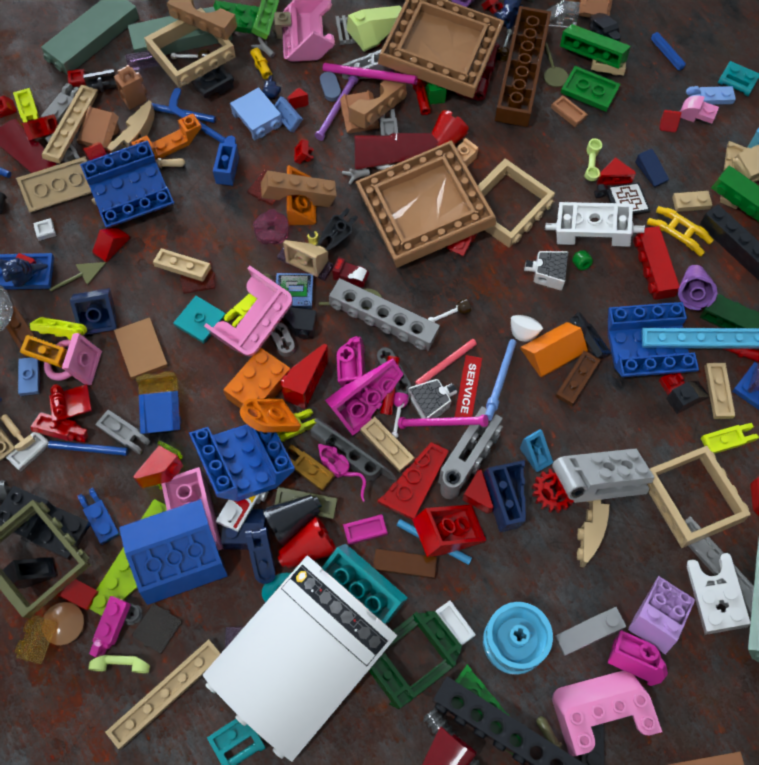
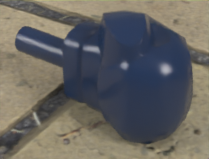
(270, 88)

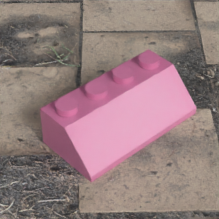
(188, 488)

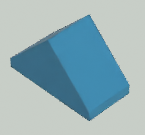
(536, 451)

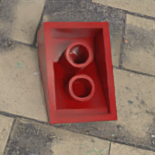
(304, 377)
(448, 529)

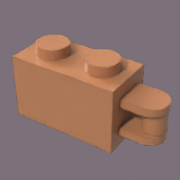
(130, 87)

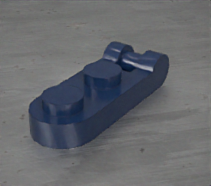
(261, 555)

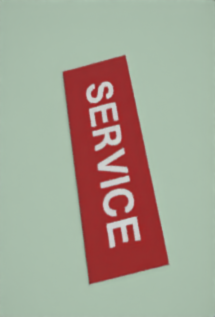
(468, 386)

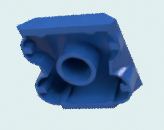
(159, 412)

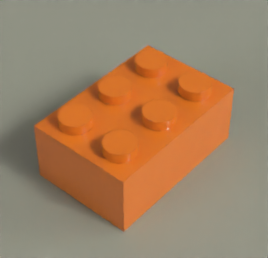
(257, 379)

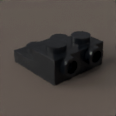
(214, 81)

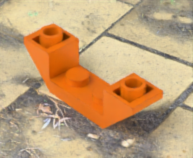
(175, 141)

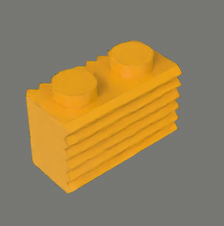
(43, 351)

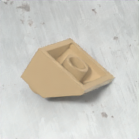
(306, 256)

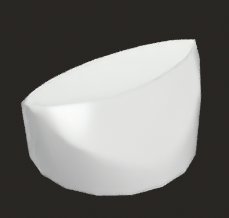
(525, 328)

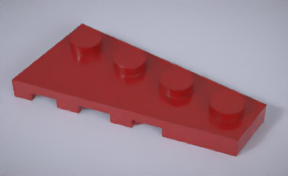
(412, 487)

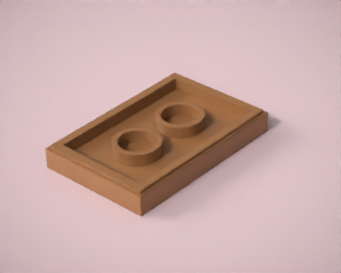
(140, 348)

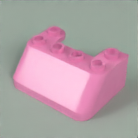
(305, 36)
(260, 319)
(602, 701)

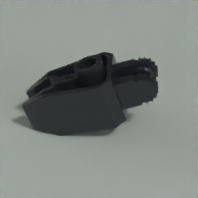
(605, 26)
(338, 228)

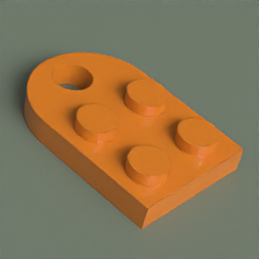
(269, 415)

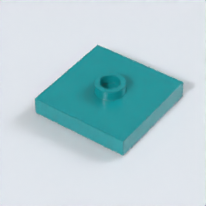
(196, 316)

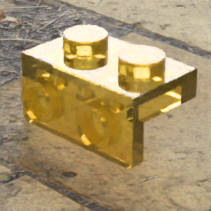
(157, 383)
(36, 640)

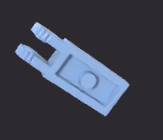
(713, 95)

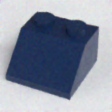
(94, 310)
(237, 540)

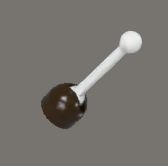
(201, 54)
(462, 307)

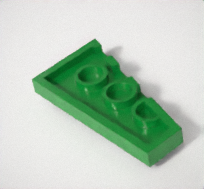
(475, 685)

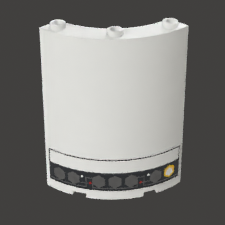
(298, 658)

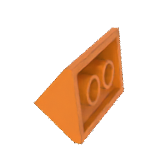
(299, 207)
(555, 348)

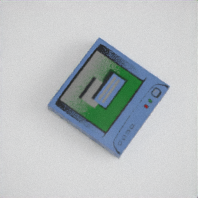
(299, 286)

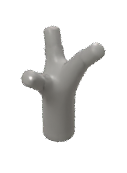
(263, 46)
(356, 174)

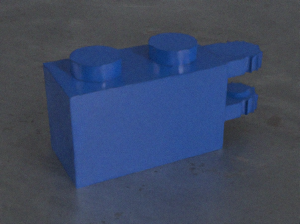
(226, 162)

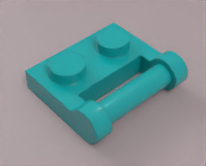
(739, 77)
(230, 737)

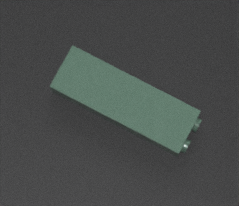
(89, 33)
(190, 41)

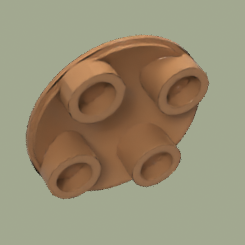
(69, 622)

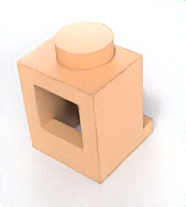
(467, 151)

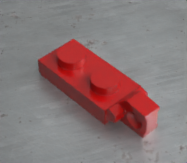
(60, 429)

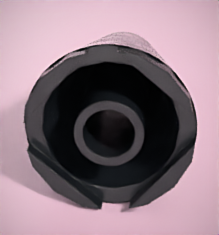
(291, 516)

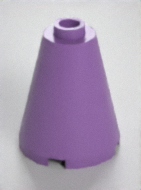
(697, 288)

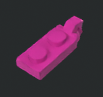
(109, 626)

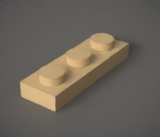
(182, 264)
(719, 391)
(387, 444)

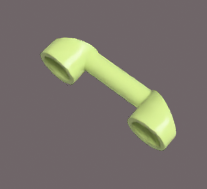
(593, 149)
(100, 663)

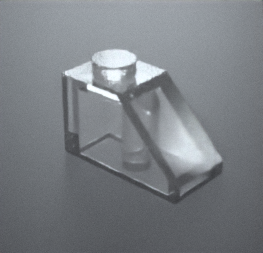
(564, 14)

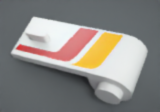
(238, 511)

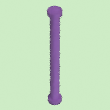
(320, 135)

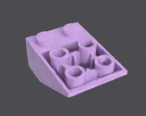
(662, 615)

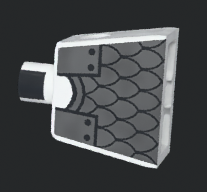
(549, 268)
(431, 398)

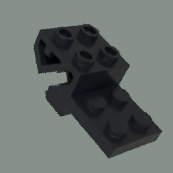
(36, 530)

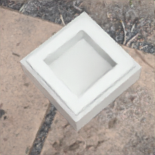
(44, 229)

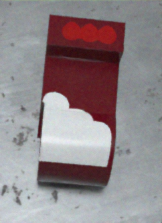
(350, 273)

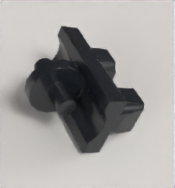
(101, 80)

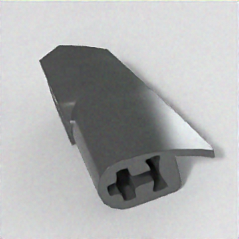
(327, 436)

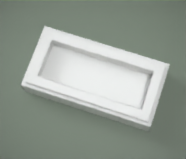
(23, 458)
(455, 622)

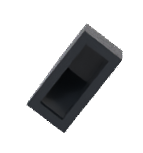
(301, 322)
(686, 396)
(30, 571)

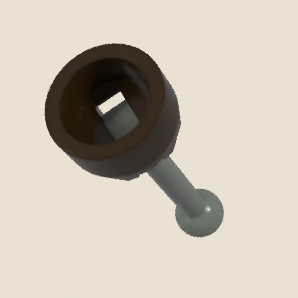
(504, 50)

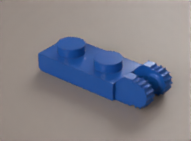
(99, 518)

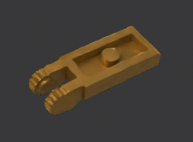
(311, 469)

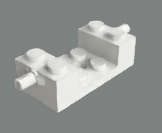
(613, 222)

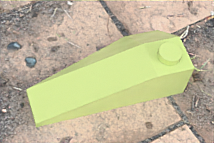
(372, 25)

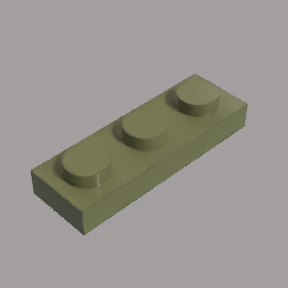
(328, 503)

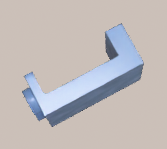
(257, 113)

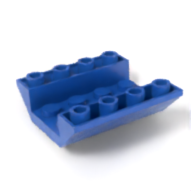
(126, 184)
(626, 340)
(242, 461)
(172, 552)

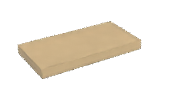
(54, 185)

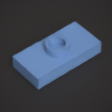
(289, 115)
(28, 376)

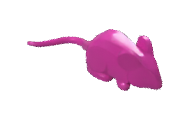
(338, 464)

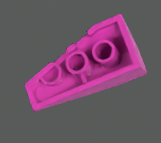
(360, 398)

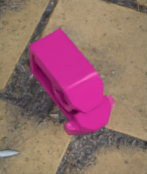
(350, 361)
(638, 658)

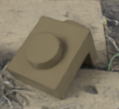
(282, 19)

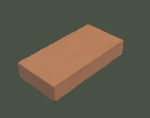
(569, 111)

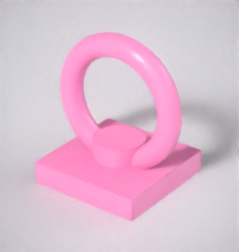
(79, 362)

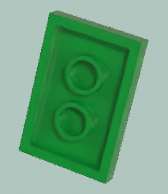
(244, 14)
(590, 88)

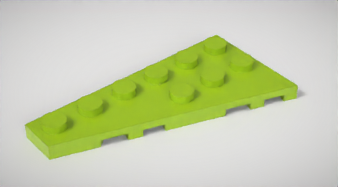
(119, 578)

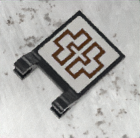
(625, 194)

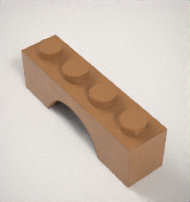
(219, 23)
(366, 112)
(279, 185)

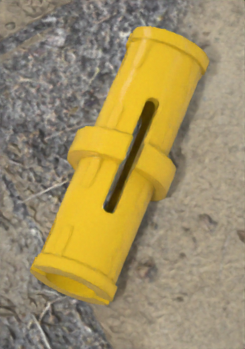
(261, 63)

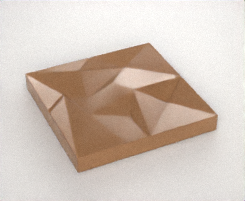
(441, 44)
(425, 203)

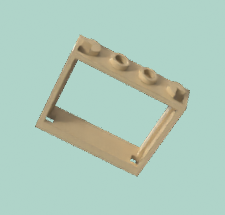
(196, 69)
(507, 168)
(670, 512)

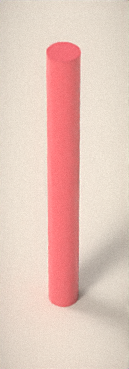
(446, 362)

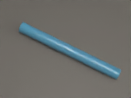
(412, 530)

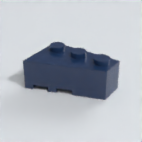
(507, 496)

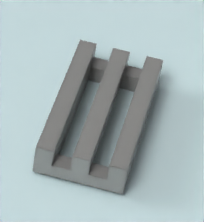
(343, 20)

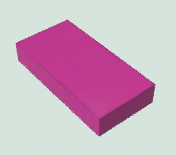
(365, 529)

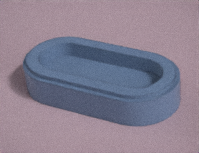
(330, 86)

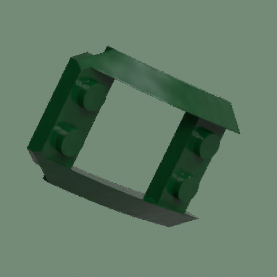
(442, 640)

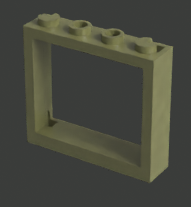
(6, 585)

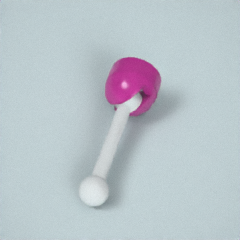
(400, 401)

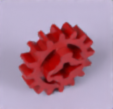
(546, 490)

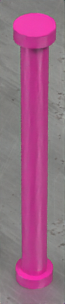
(482, 420)

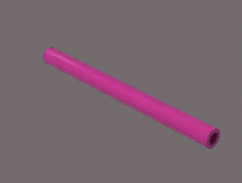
(369, 73)

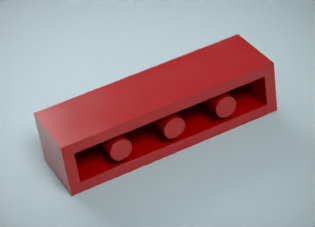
(656, 263)

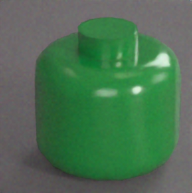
(582, 260)

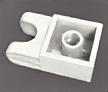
(716, 590)

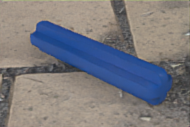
(668, 51)

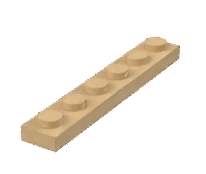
(69, 124)
(162, 695)

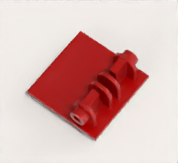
(69, 402)

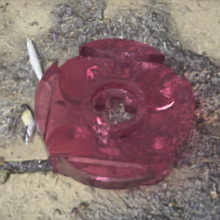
(267, 219)

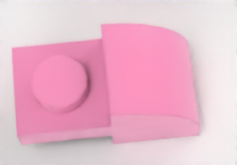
(695, 108)

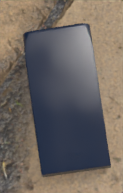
(651, 167)

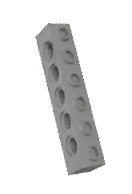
(378, 306)

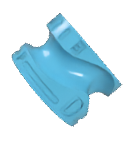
(501, 635)

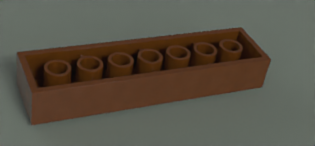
(523, 66)

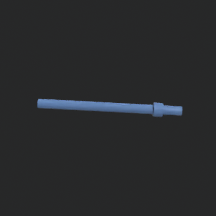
(493, 402)

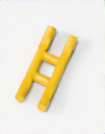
(685, 238)

